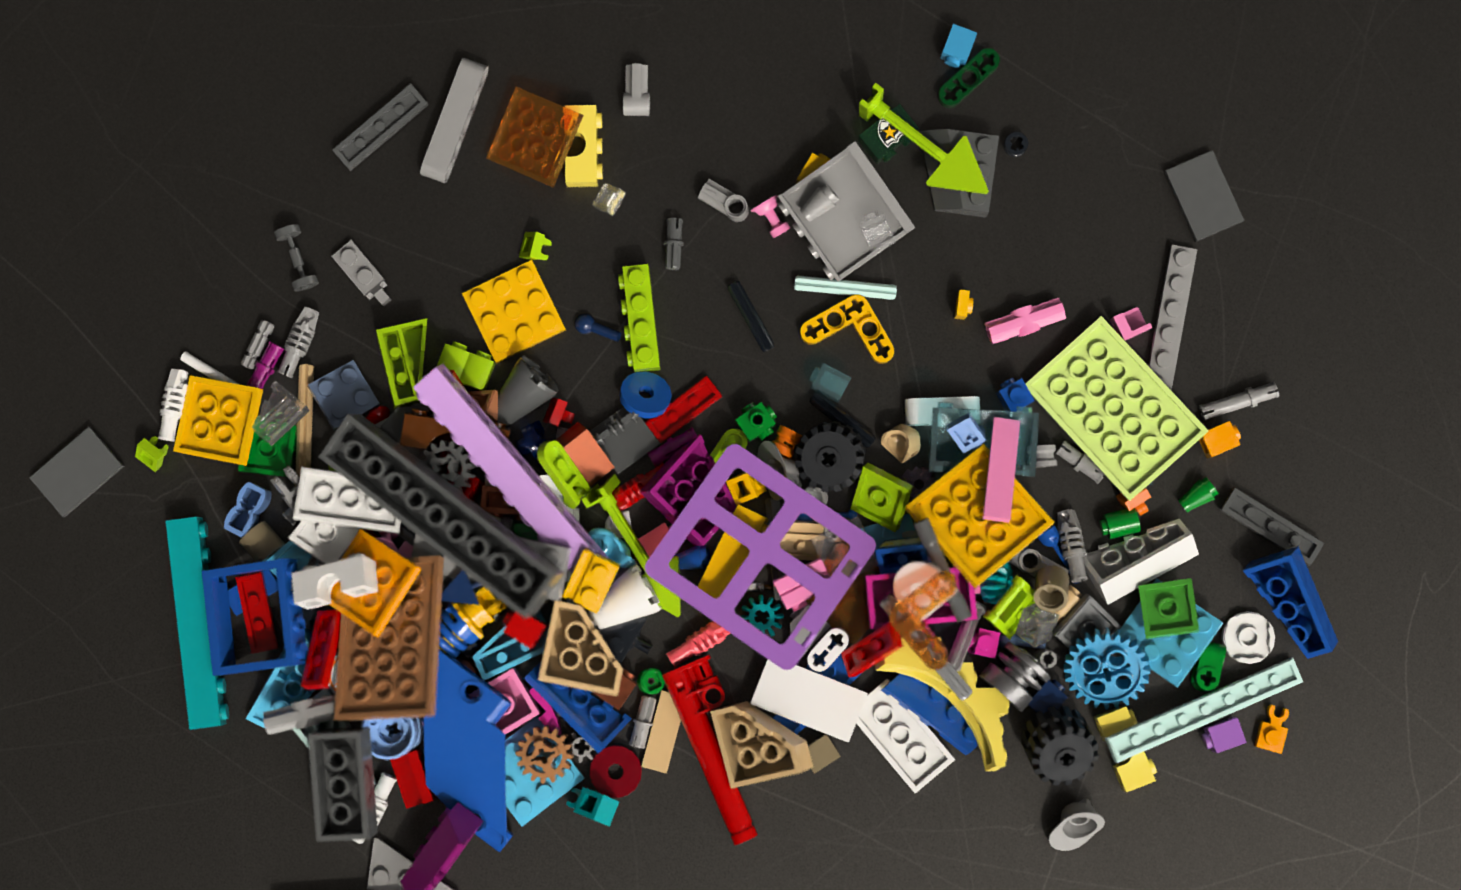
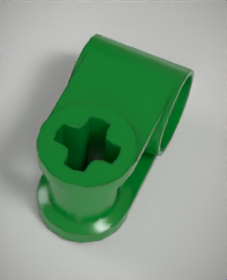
(1209, 664)

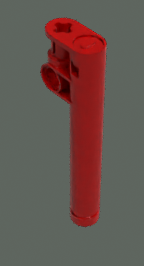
(688, 692)

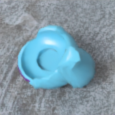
(613, 547)

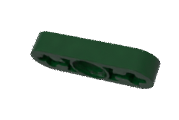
(977, 60)

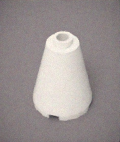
(626, 600)

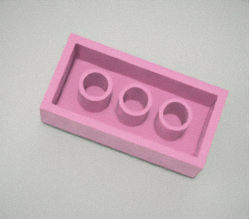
(523, 704)

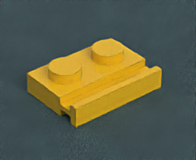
(591, 580)

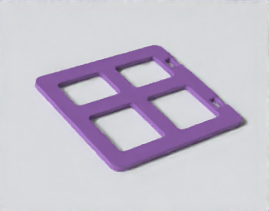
(763, 550)

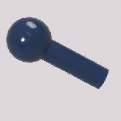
(585, 324)

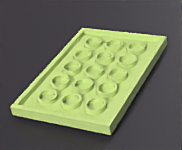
(1115, 408)

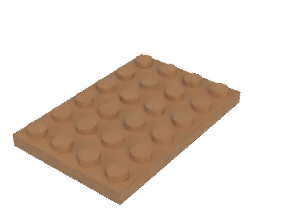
(399, 668)

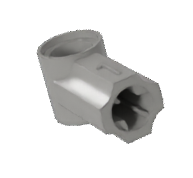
(636, 99)
(722, 200)

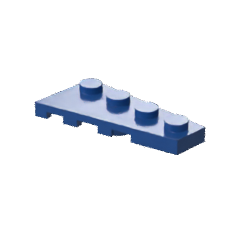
(933, 710)

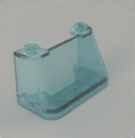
(946, 454)

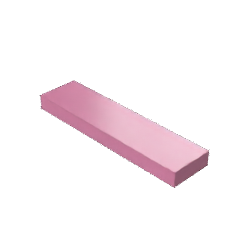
(1001, 469)

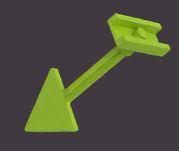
(956, 170)
(604, 496)

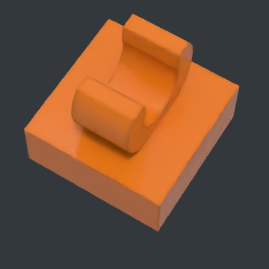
(1137, 502)

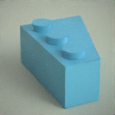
(506, 652)

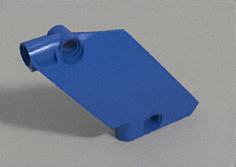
(468, 749)

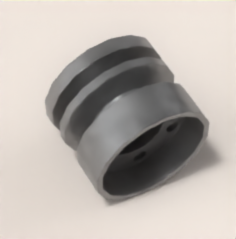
(1015, 675)

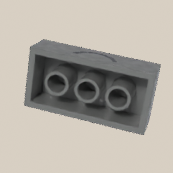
(343, 784)

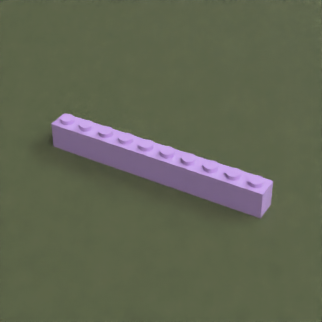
(503, 464)

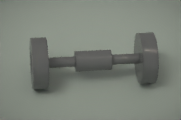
(288, 233)

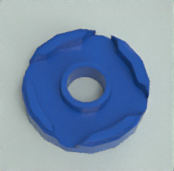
(648, 383)

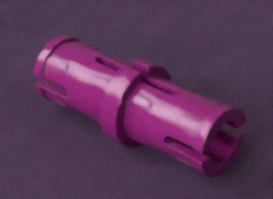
(265, 365)
(667, 449)

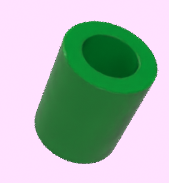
(1120, 523)

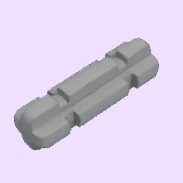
(257, 344)

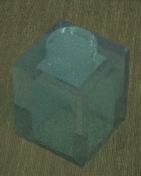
(829, 382)

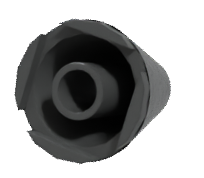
(524, 391)

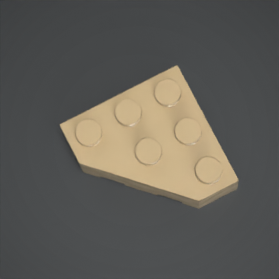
(577, 653)
(757, 746)

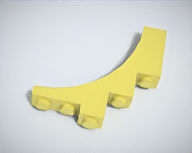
(980, 709)

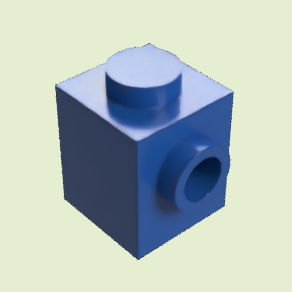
(1014, 394)

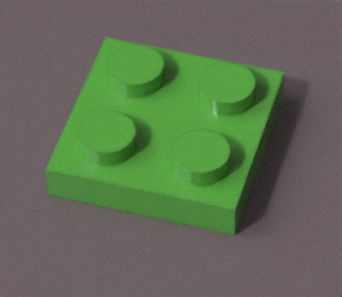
(1168, 608)

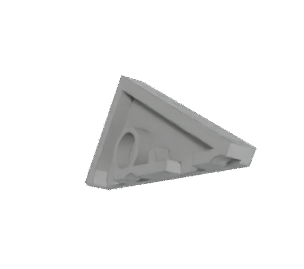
(389, 867)

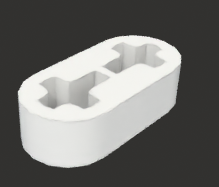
(832, 653)

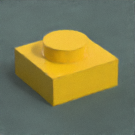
(963, 304)

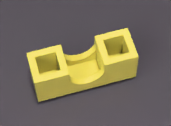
(584, 168)
(1133, 771)

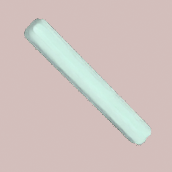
(845, 287)

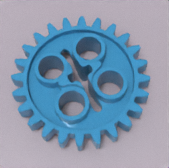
(1112, 688)

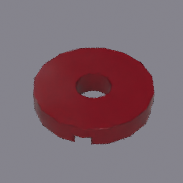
(604, 782)

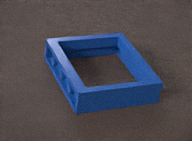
(220, 624)

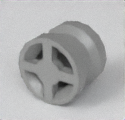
(1045, 456)

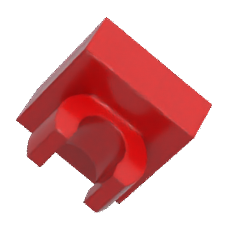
(556, 413)

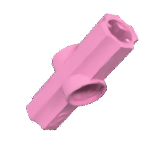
(1025, 321)

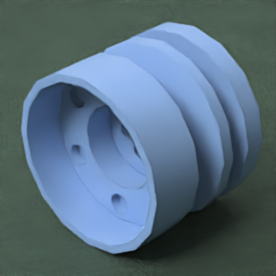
(390, 745)

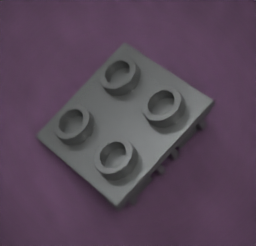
(624, 438)

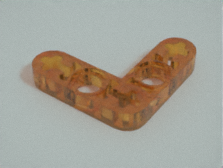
(914, 621)

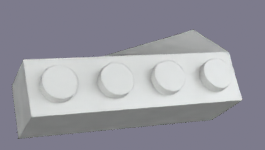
(1139, 559)

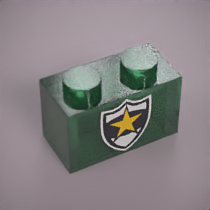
(883, 139)

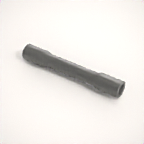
(930, 542)

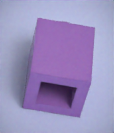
(1223, 735)

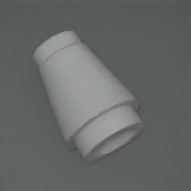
(819, 203)

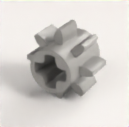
(576, 750)

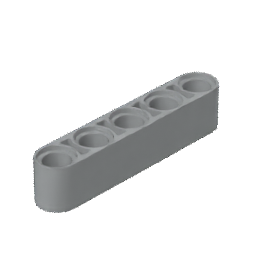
(454, 120)

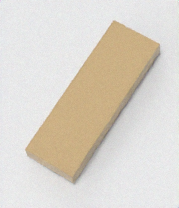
(662, 735)

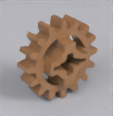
(548, 764)

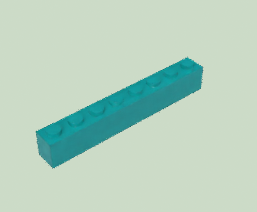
(187, 561)

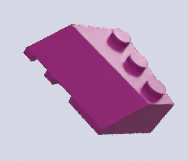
(677, 483)
(442, 848)

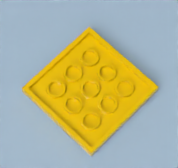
(956, 514)

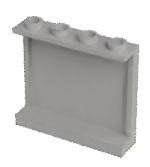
(837, 233)

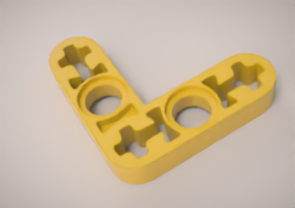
(857, 320)

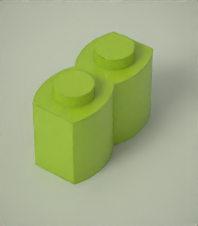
(471, 368)

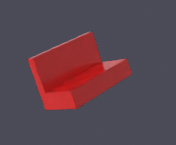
(411, 779)

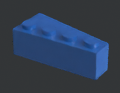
(1294, 599)

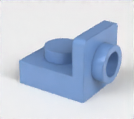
(967, 433)

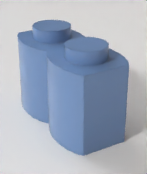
(249, 505)

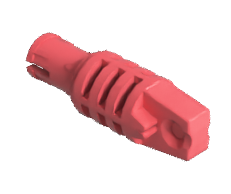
(698, 643)

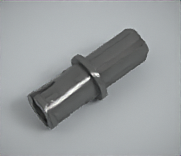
(673, 243)

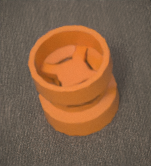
(789, 437)

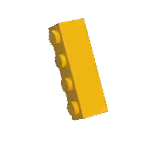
(729, 555)

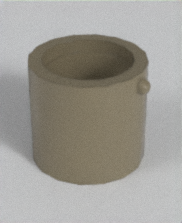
(261, 542)
(1051, 588)

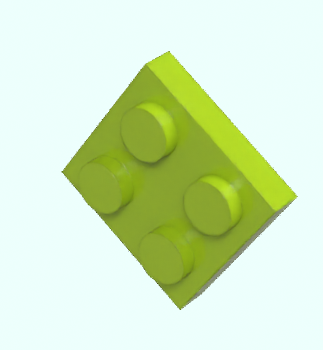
(881, 497)

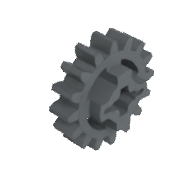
(455, 459)

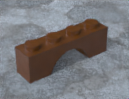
(421, 429)

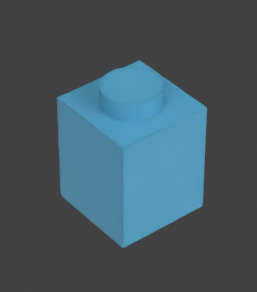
(958, 46)

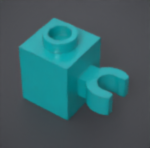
(594, 805)

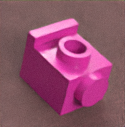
(984, 643)

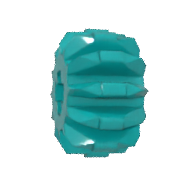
(997, 584)
(763, 607)

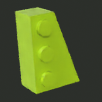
(403, 359)

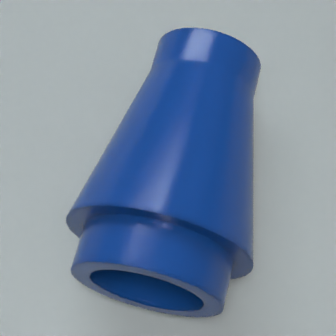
(694, 558)

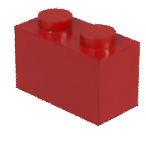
(525, 630)

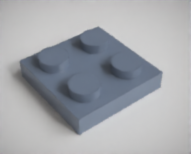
(342, 394)

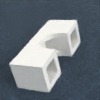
(314, 583)

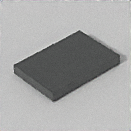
(1204, 196)
(76, 472)

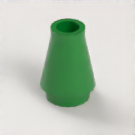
(1198, 495)

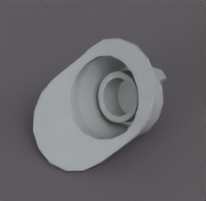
(787, 467)
(1076, 826)

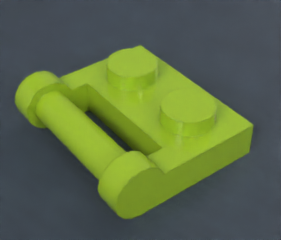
(1009, 608)

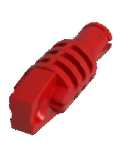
(630, 491)

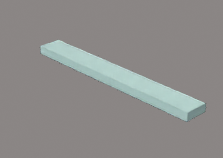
(1203, 710)

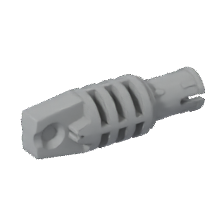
(299, 340)
(1072, 544)

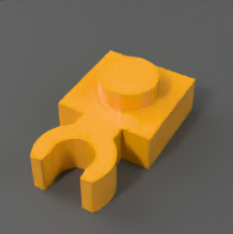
(1271, 734)

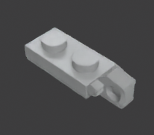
(361, 272)

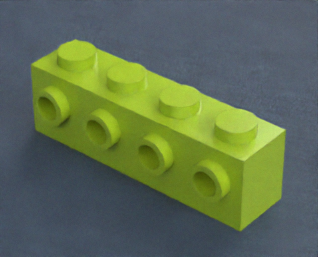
(641, 318)

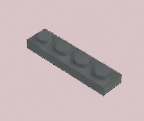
(380, 127)
(1270, 525)

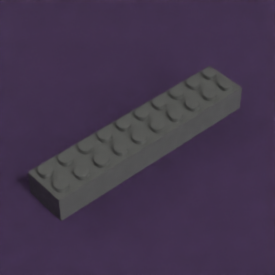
(441, 515)

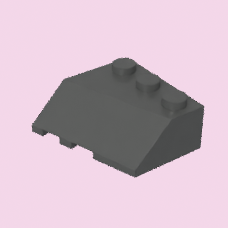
(985, 152)

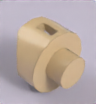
(902, 442)

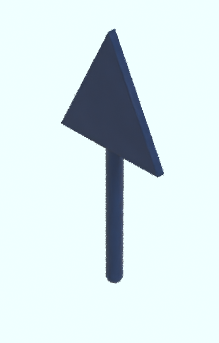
(461, 590)

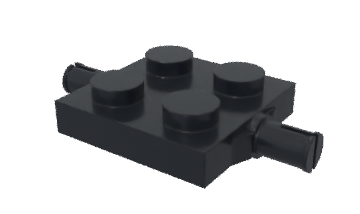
(624, 637)

